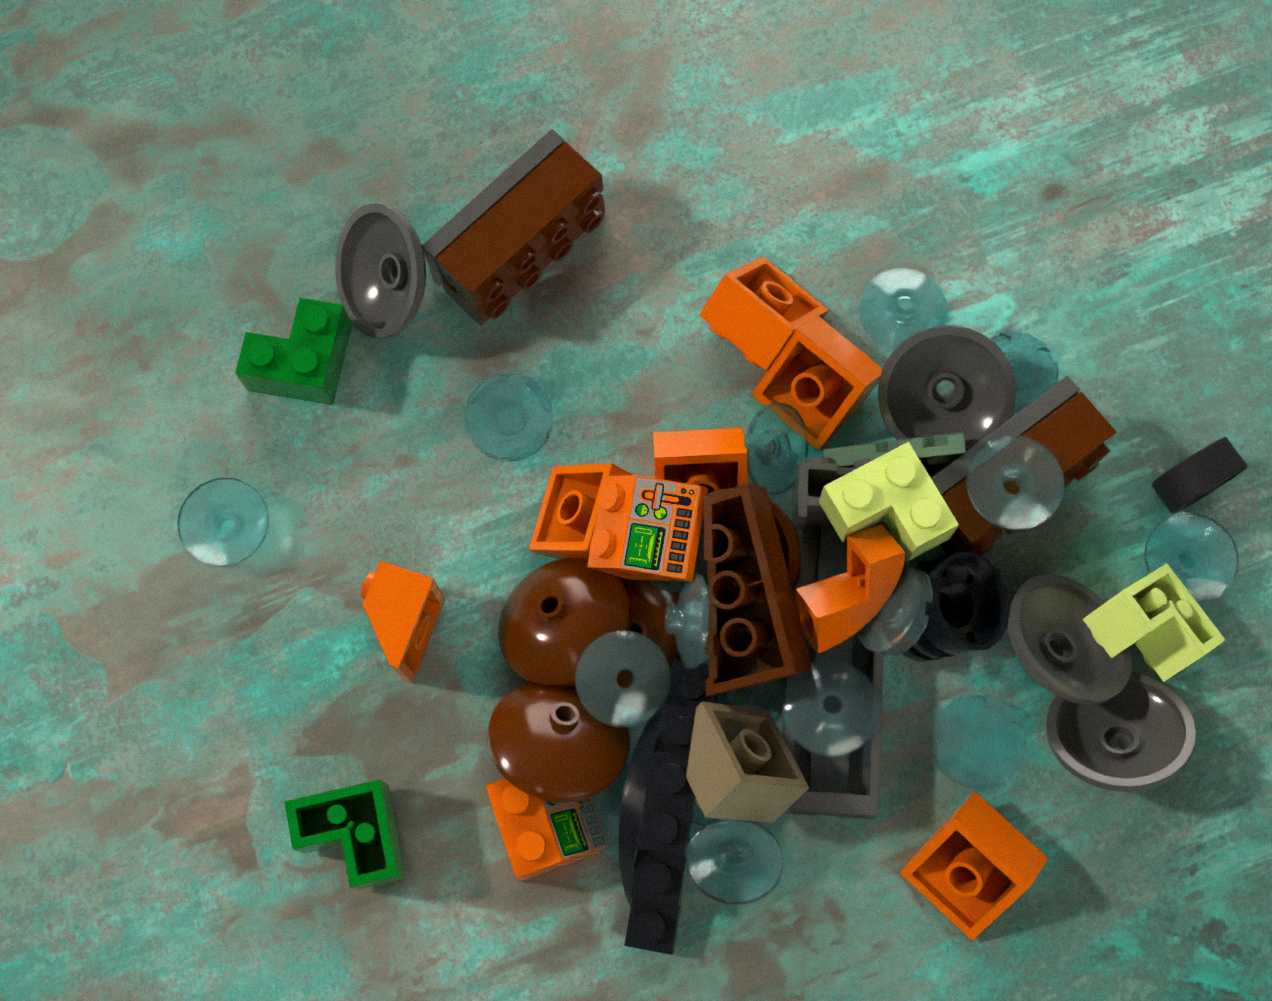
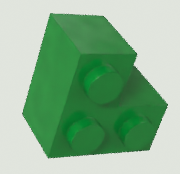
(306, 363)
(357, 819)

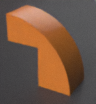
(847, 602)

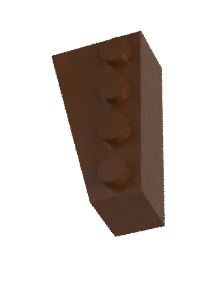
(752, 606)

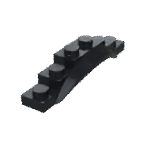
(659, 814)

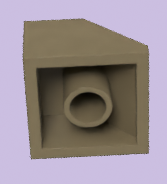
(741, 765)

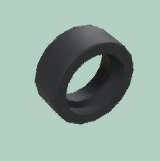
(1199, 475)

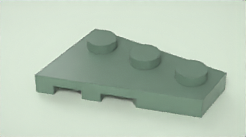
(936, 449)

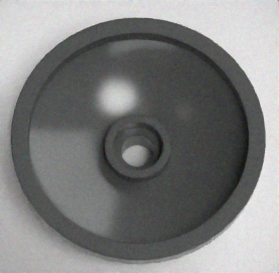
(380, 270)
(975, 365)
(1059, 646)
(1142, 719)

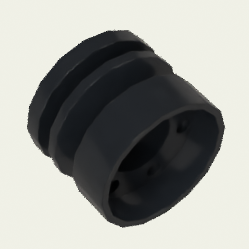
(966, 609)

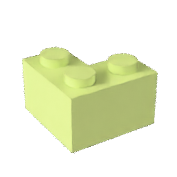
(893, 491)
(1160, 621)

